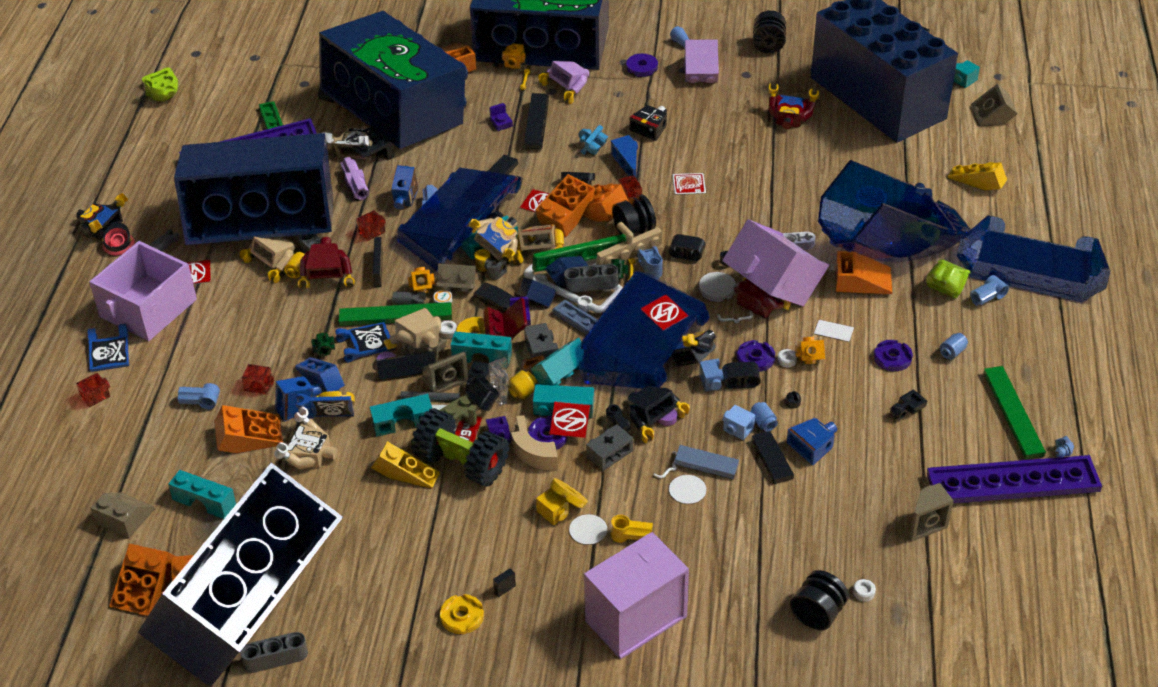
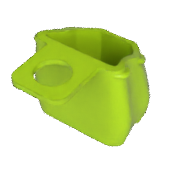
(161, 85)
(947, 278)

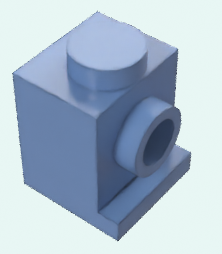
(710, 374)

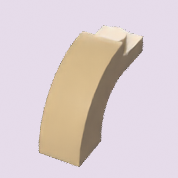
(533, 452)

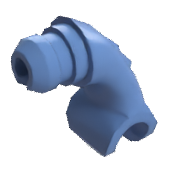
(1064, 447)

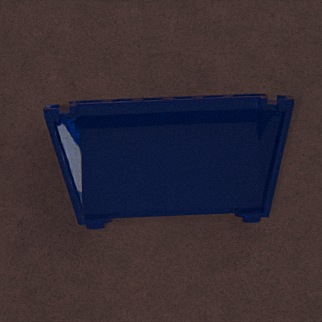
(443, 219)
(1034, 263)
(627, 345)

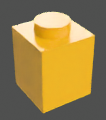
(552, 506)

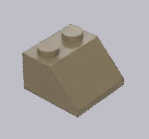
(994, 107)
(446, 373)
(931, 512)
(120, 513)

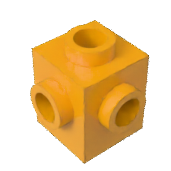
(514, 56)
(421, 273)
(817, 350)

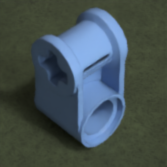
(651, 261)

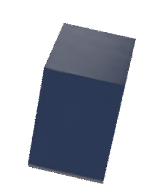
(536, 292)

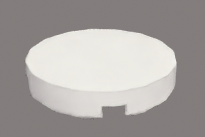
(717, 286)

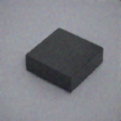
(504, 582)

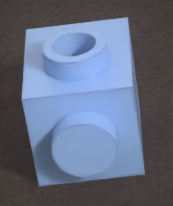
(738, 422)

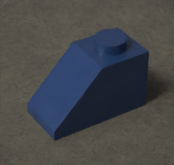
(557, 268)

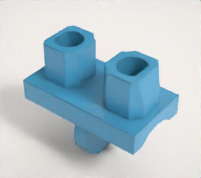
(590, 138)

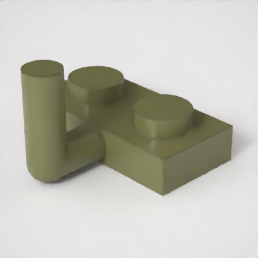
(462, 409)

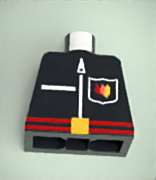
(649, 122)

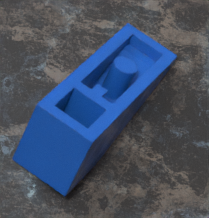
(625, 153)
(321, 372)

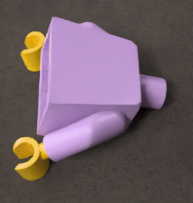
(568, 75)

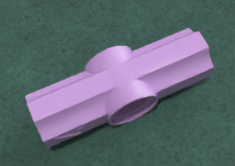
(354, 178)

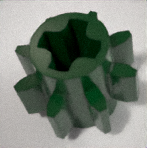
(622, 269)
(323, 344)

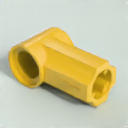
(625, 529)

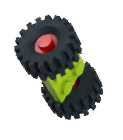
(437, 438)

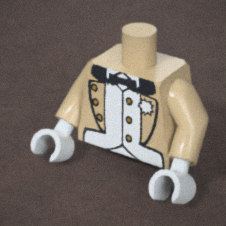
(344, 148)
(308, 445)

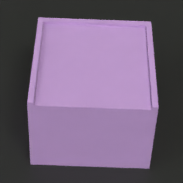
(775, 263)
(143, 290)
(636, 594)

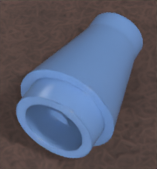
(679, 36)

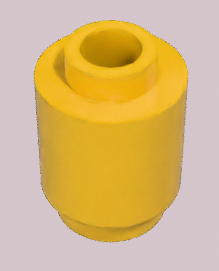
(292, 267)

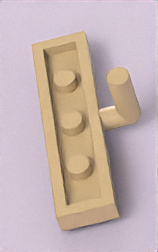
(629, 247)

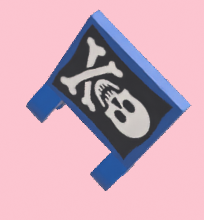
(365, 339)
(108, 352)
(326, 406)

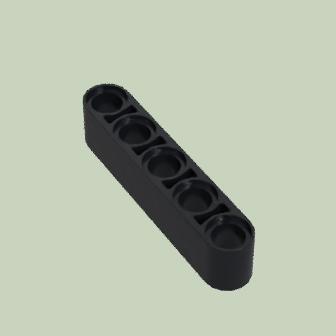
(536, 121)

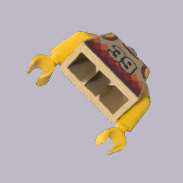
(538, 237)

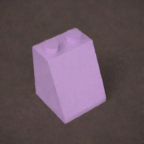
(701, 61)

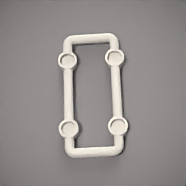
(584, 302)

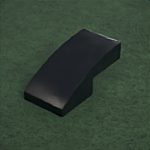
(492, 294)

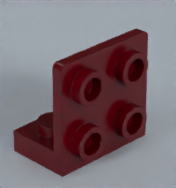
(508, 323)

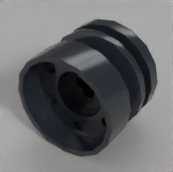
(769, 31)
(635, 214)
(819, 600)

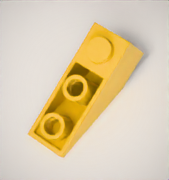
(982, 176)
(404, 467)

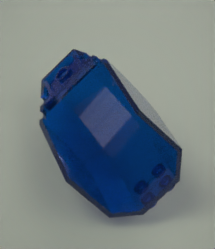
(886, 217)

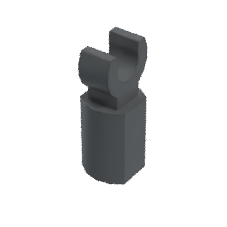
(165, 241)
(408, 298)

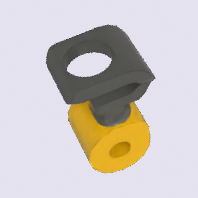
(484, 263)

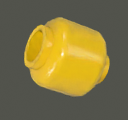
(522, 384)

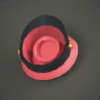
(117, 239)

